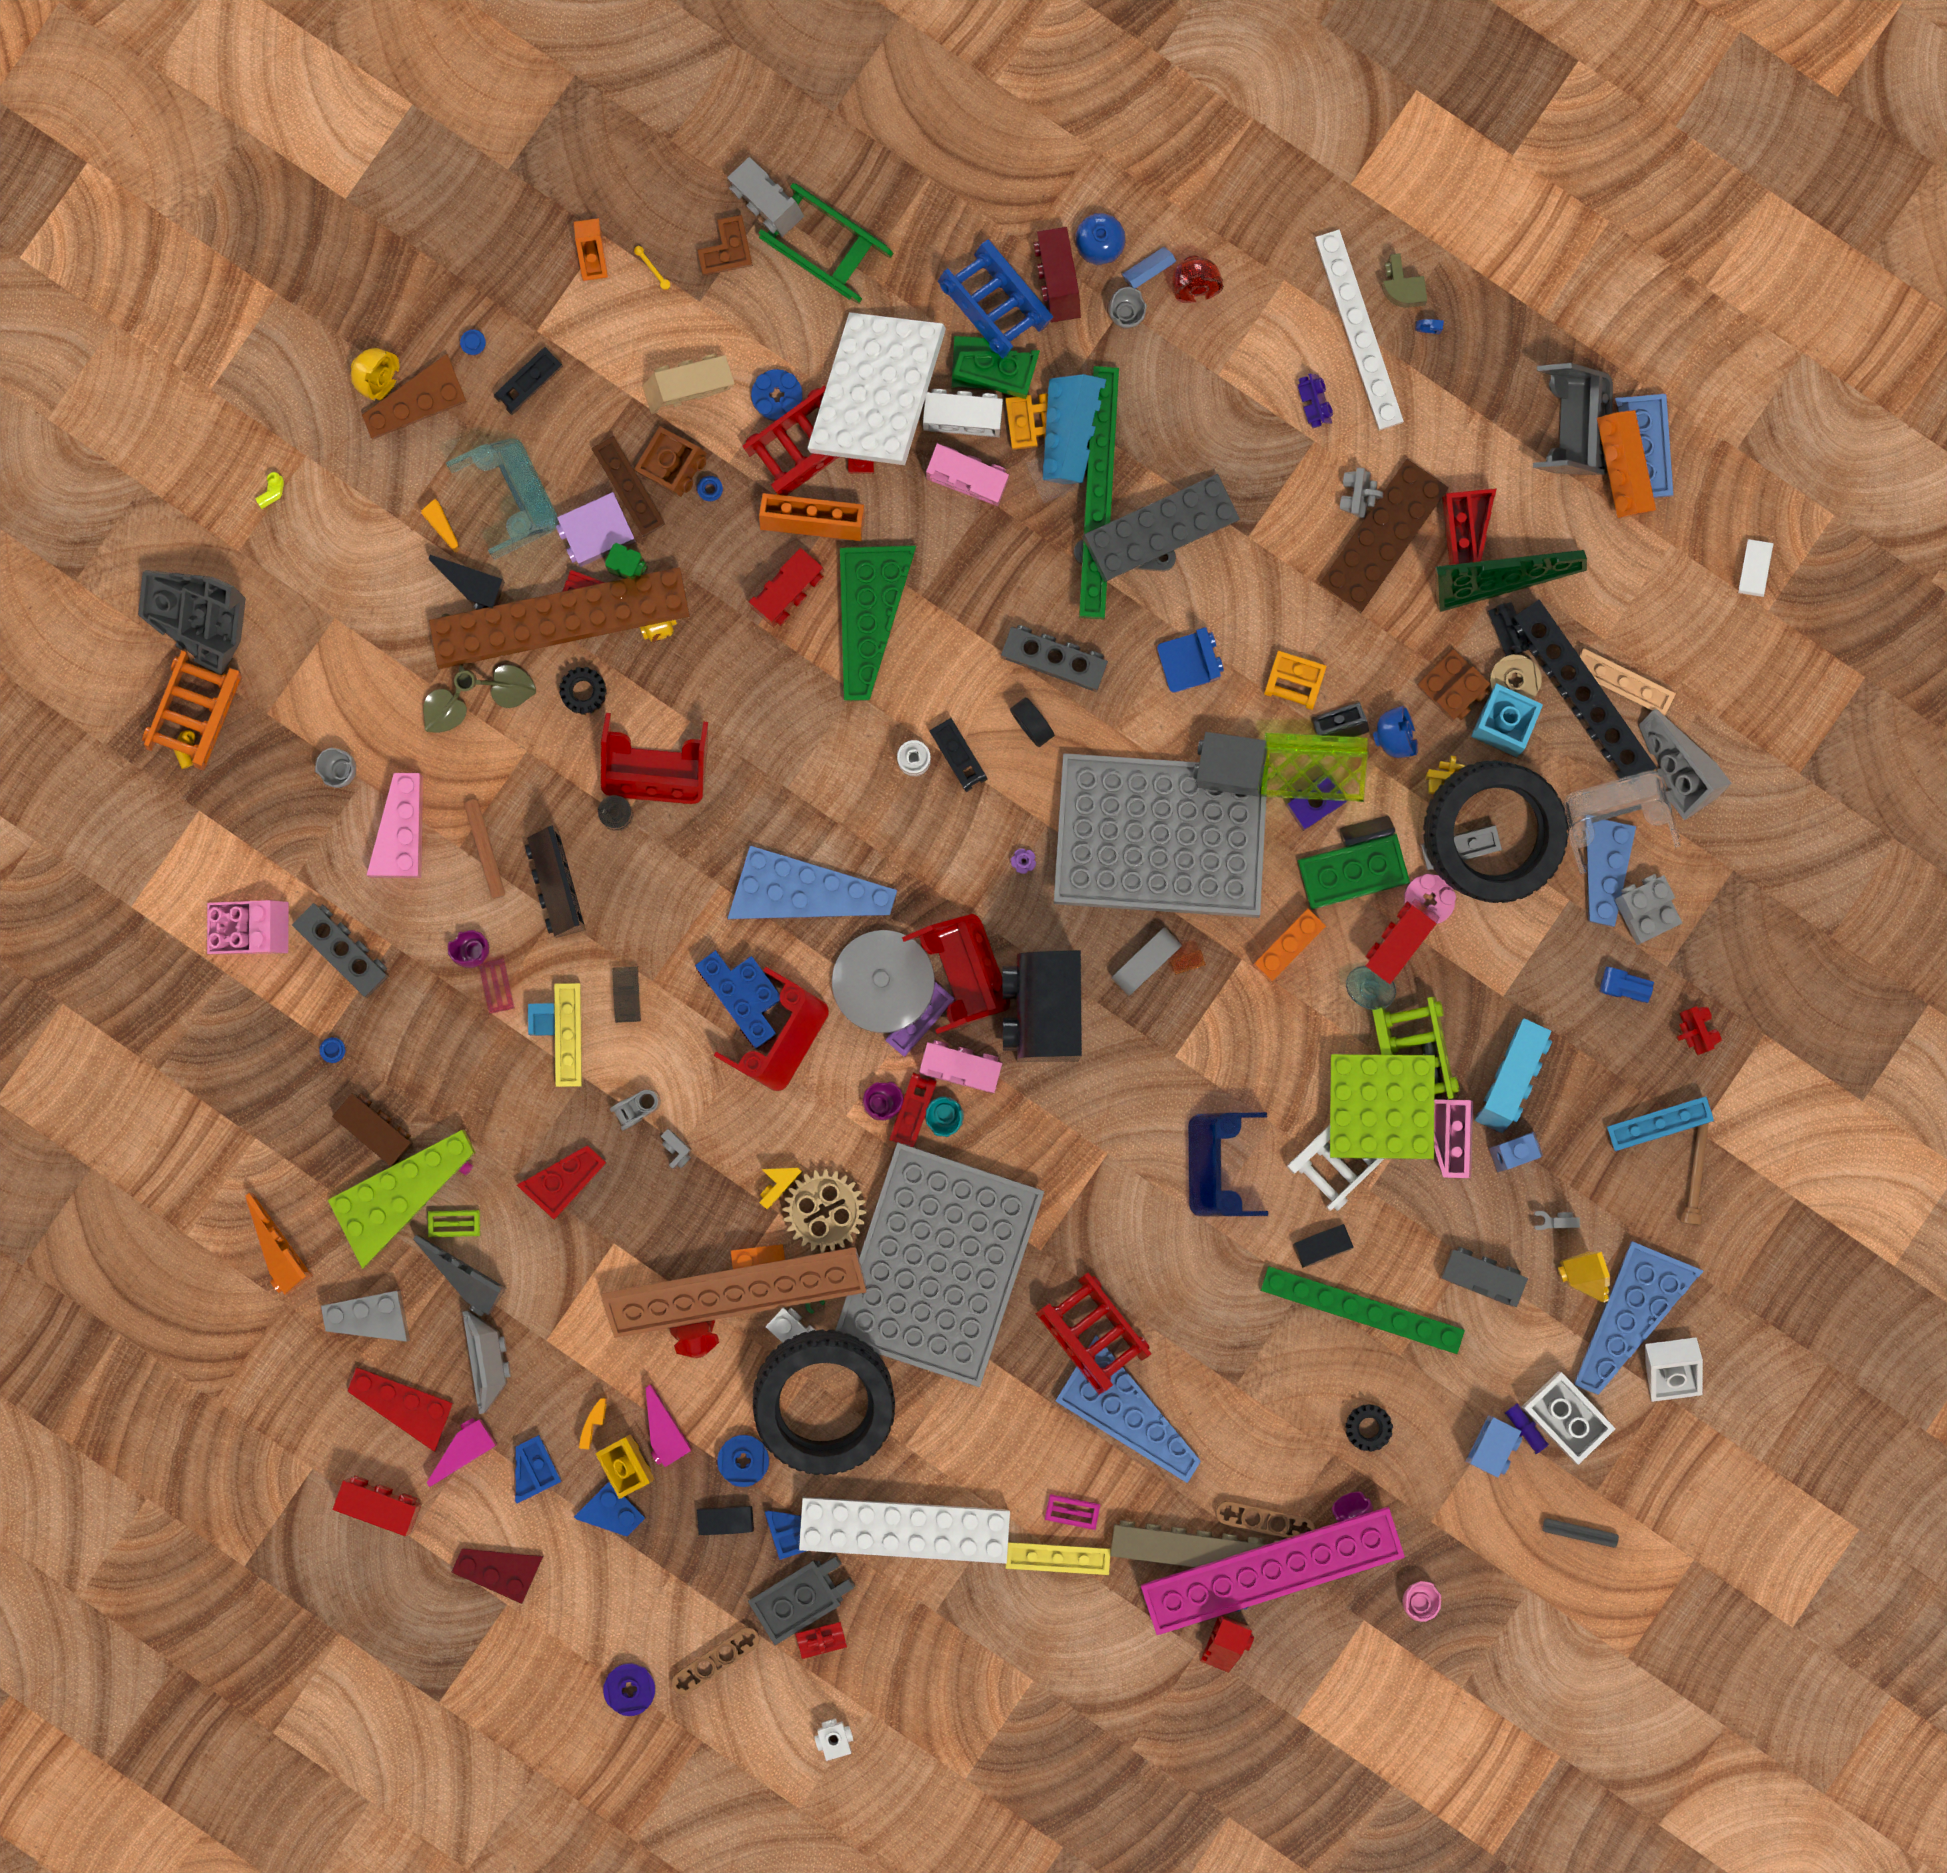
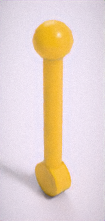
(639, 251)

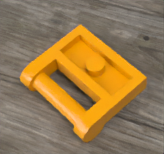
(1297, 671)

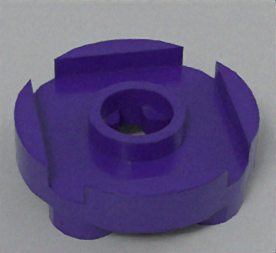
(641, 1698)

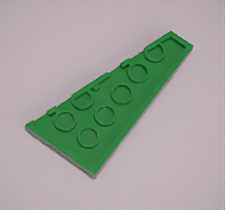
(869, 602)

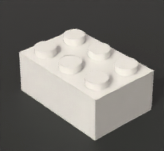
(962, 413)
(1568, 1418)

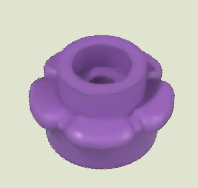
(1023, 867)

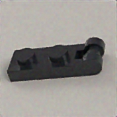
(528, 380)
(957, 754)

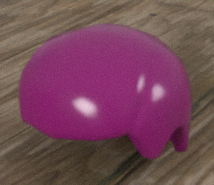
(469, 949)
(882, 1100)
(1351, 1506)

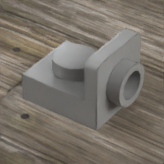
(673, 1144)

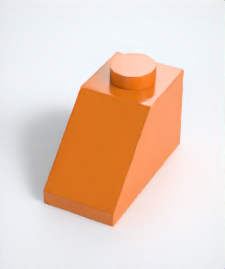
(590, 249)
(757, 1256)

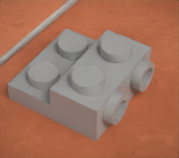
(1648, 908)

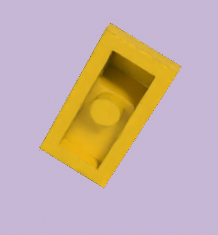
(784, 1178)

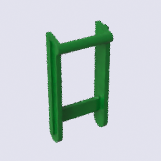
(851, 260)

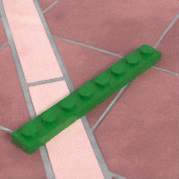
(1362, 1310)

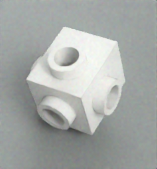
(834, 1749)

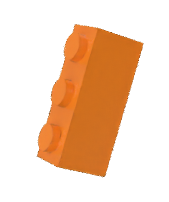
(1289, 945)

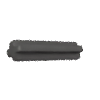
(1580, 1533)

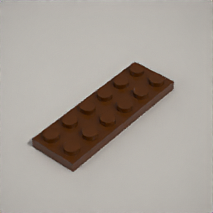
(1384, 536)

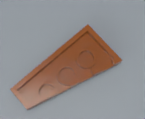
(421, 397)

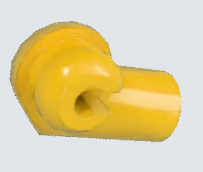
(184, 759)

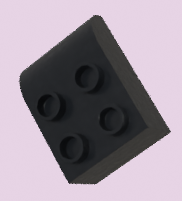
(1047, 1006)

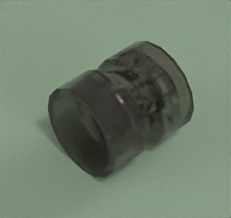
(615, 813)

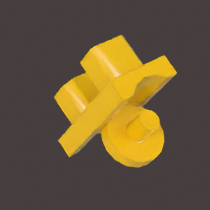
(1438, 777)

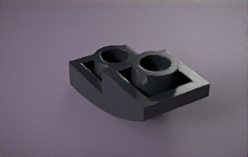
(1323, 1246)
(725, 1520)

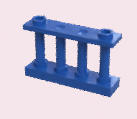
(1006, 278)

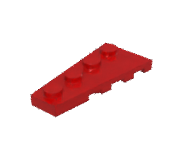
(406, 1407)

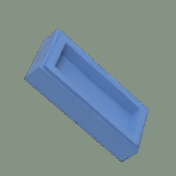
(1149, 267)

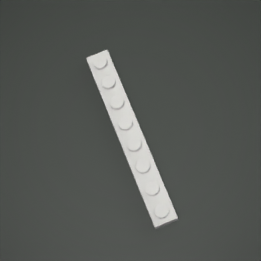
(1359, 330)

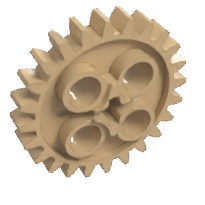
(813, 1189)

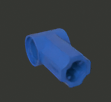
(1619, 984)

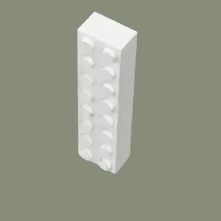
(904, 1530)

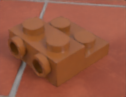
(671, 462)
(1454, 686)

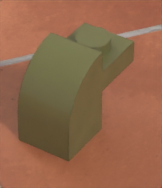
(1401, 290)

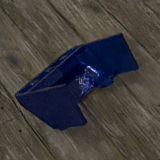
(1205, 1164)

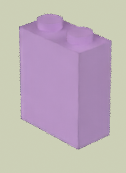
(594, 529)

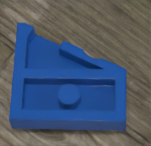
(533, 1469)
(610, 1512)
(785, 1532)

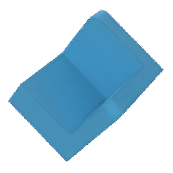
(541, 1019)

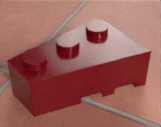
(1058, 273)

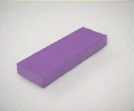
(907, 1038)

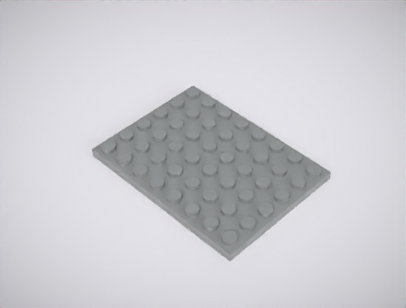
(1155, 841)
(940, 1263)

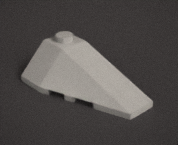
(1687, 770)

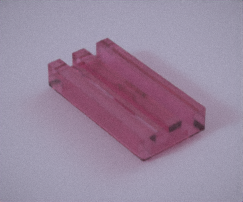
(501, 1007)

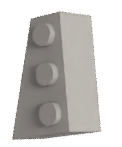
(369, 1316)

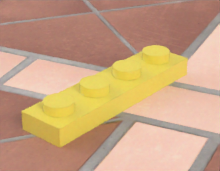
(568, 1035)
(1058, 1558)

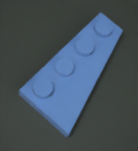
(1607, 869)

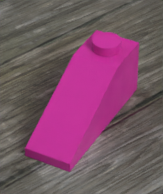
(665, 1435)
(466, 1446)

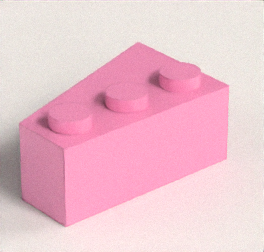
(967, 474)
(961, 1066)

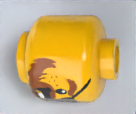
(658, 631)

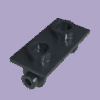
(1502, 621)

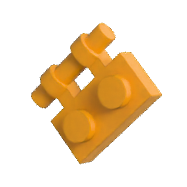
(1021, 420)

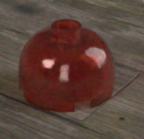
(1196, 278)

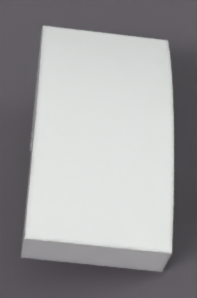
(1755, 568)

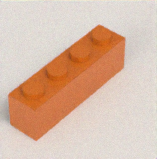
(1626, 464)
(812, 517)

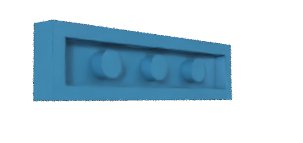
(1660, 1123)

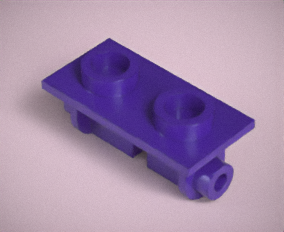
(1314, 390)

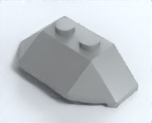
(486, 1360)

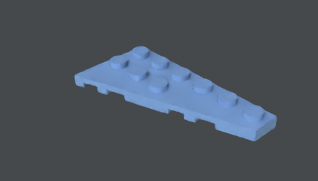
(795, 889)
(1637, 1303)
(1129, 1418)

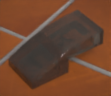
(626, 994)

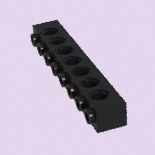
(1538, 614)

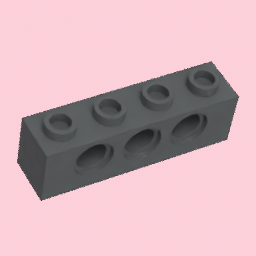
(1088, 679)
(308, 927)

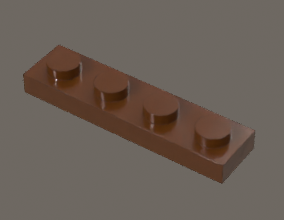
(628, 486)

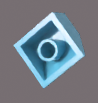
(1507, 720)

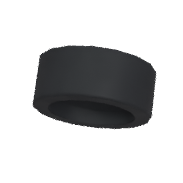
(1032, 722)

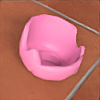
(1422, 1601)

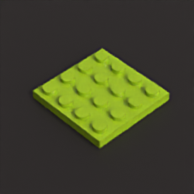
(1382, 1106)

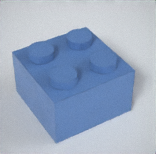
(1494, 1447)

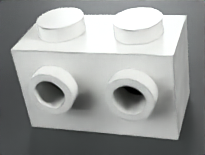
(787, 1324)

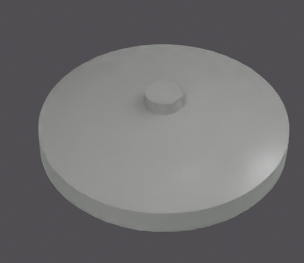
(883, 981)

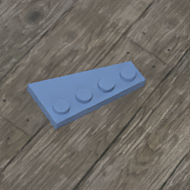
(1654, 432)

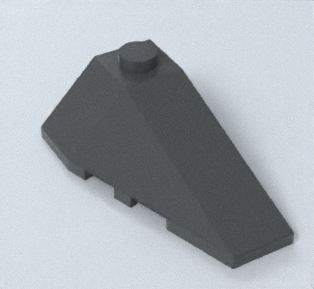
(471, 1284)

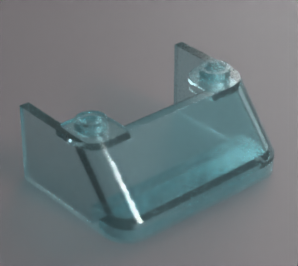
(536, 512)

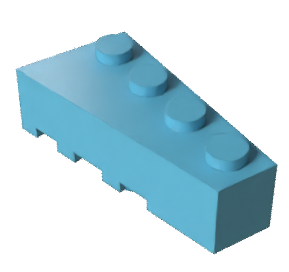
(1514, 1076)

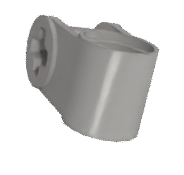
(634, 1109)

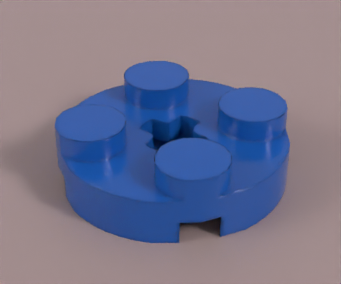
(766, 384)
(753, 1449)

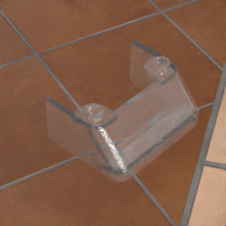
(1613, 799)

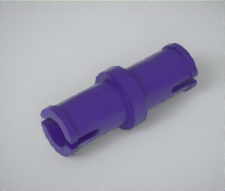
(1527, 1428)

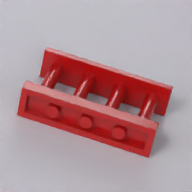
(805, 467)
(1068, 1336)

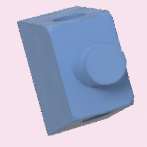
(1516, 1152)

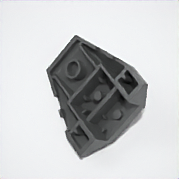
(196, 613)

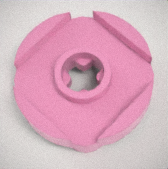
(1428, 884)

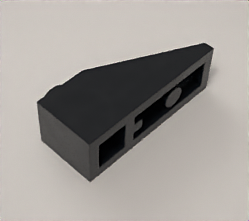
(477, 587)

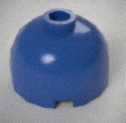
(1100, 239)
(1396, 734)

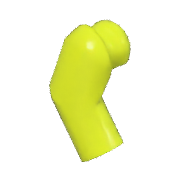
(274, 490)

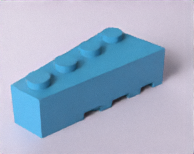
(1069, 426)

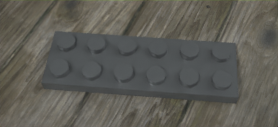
(1160, 527)

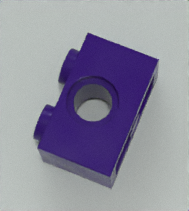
(1307, 815)

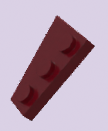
(498, 1571)

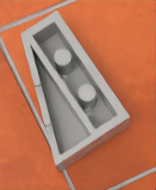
(765, 197)

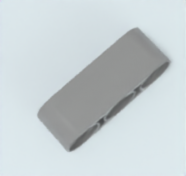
(1146, 961)

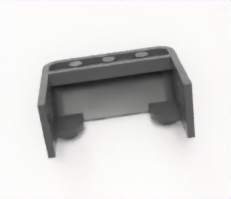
(1584, 398)

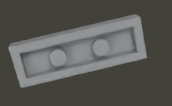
(1472, 843)

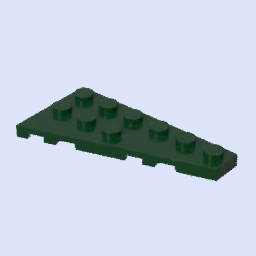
(1482, 580)

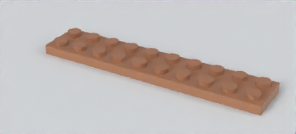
(734, 1292)

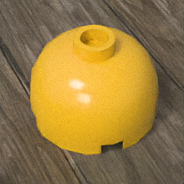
(373, 373)

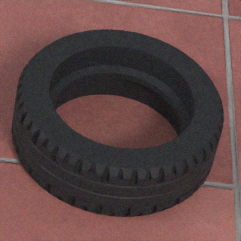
(1549, 844)
(830, 1455)

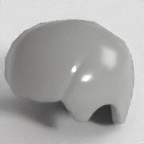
(1127, 307)
(336, 767)

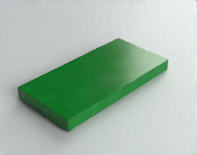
(1353, 871)

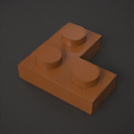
(733, 252)

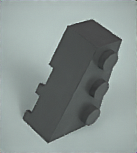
(1484, 1277)

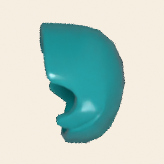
(944, 1116)

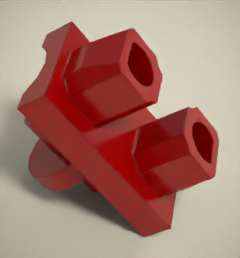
(1695, 1031)
(821, 1640)

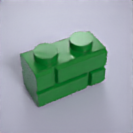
(625, 562)

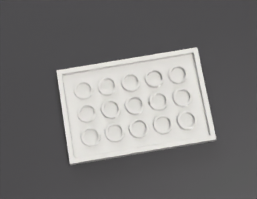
(876, 388)

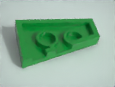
(989, 370)

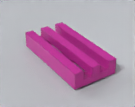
(1094, 1516)

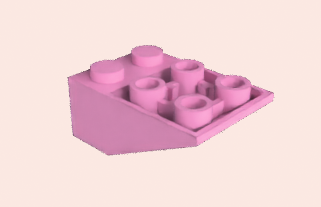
(247, 927)

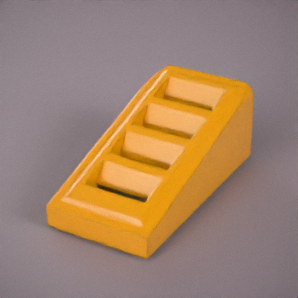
(435, 516)

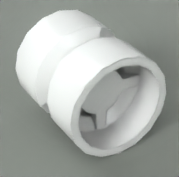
(914, 758)

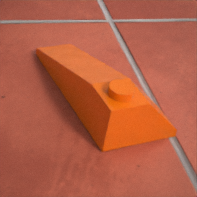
(281, 1259)

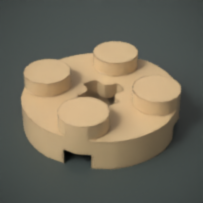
(1524, 668)

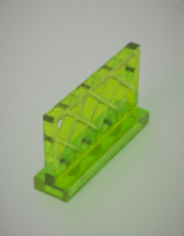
(1315, 745)

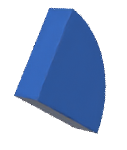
(1429, 326)

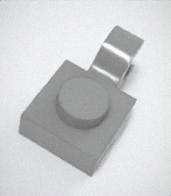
(1563, 1220)

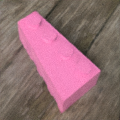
(399, 837)

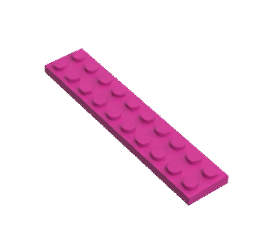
(1272, 1571)

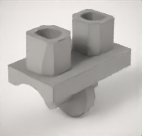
(1364, 492)

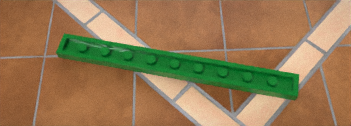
(1099, 491)

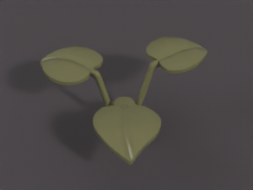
(445, 712)

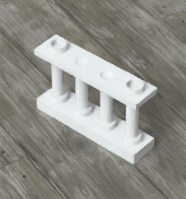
(1321, 1147)

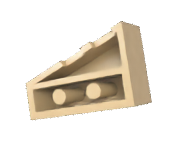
(687, 382)

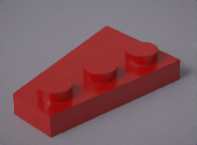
(560, 1183)

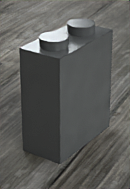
(1231, 764)

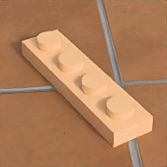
(1627, 683)

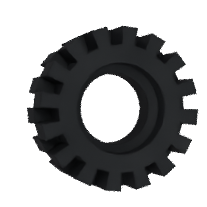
(572, 679)
(1383, 1435)

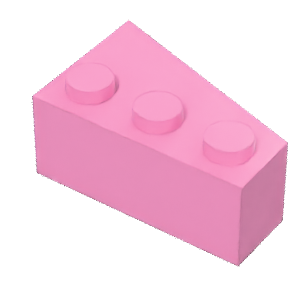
(1453, 1137)

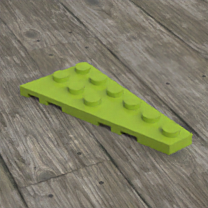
(389, 1200)

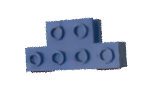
(744, 993)

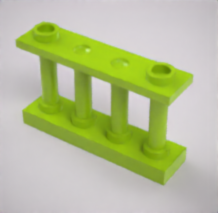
(1390, 1044)

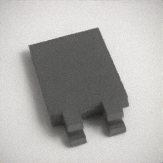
(799, 1599)

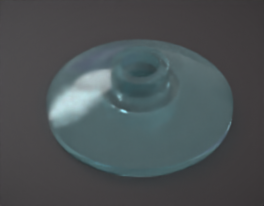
(1369, 989)

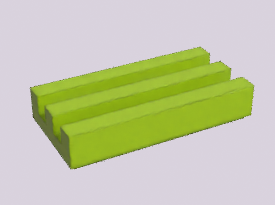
(476, 1223)

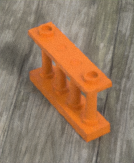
(208, 729)

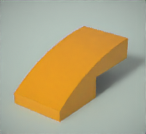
(596, 1416)

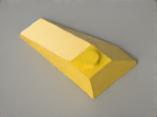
(1587, 1274)

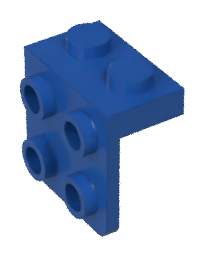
(1190, 660)

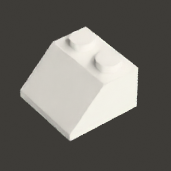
(1674, 1369)

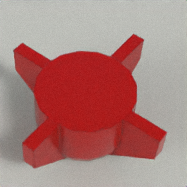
(695, 1339)

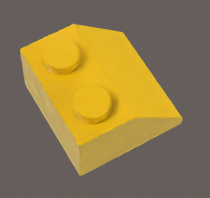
(625, 1466)

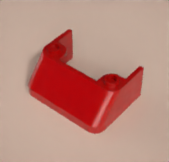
(653, 773)
(968, 967)
(793, 1042)

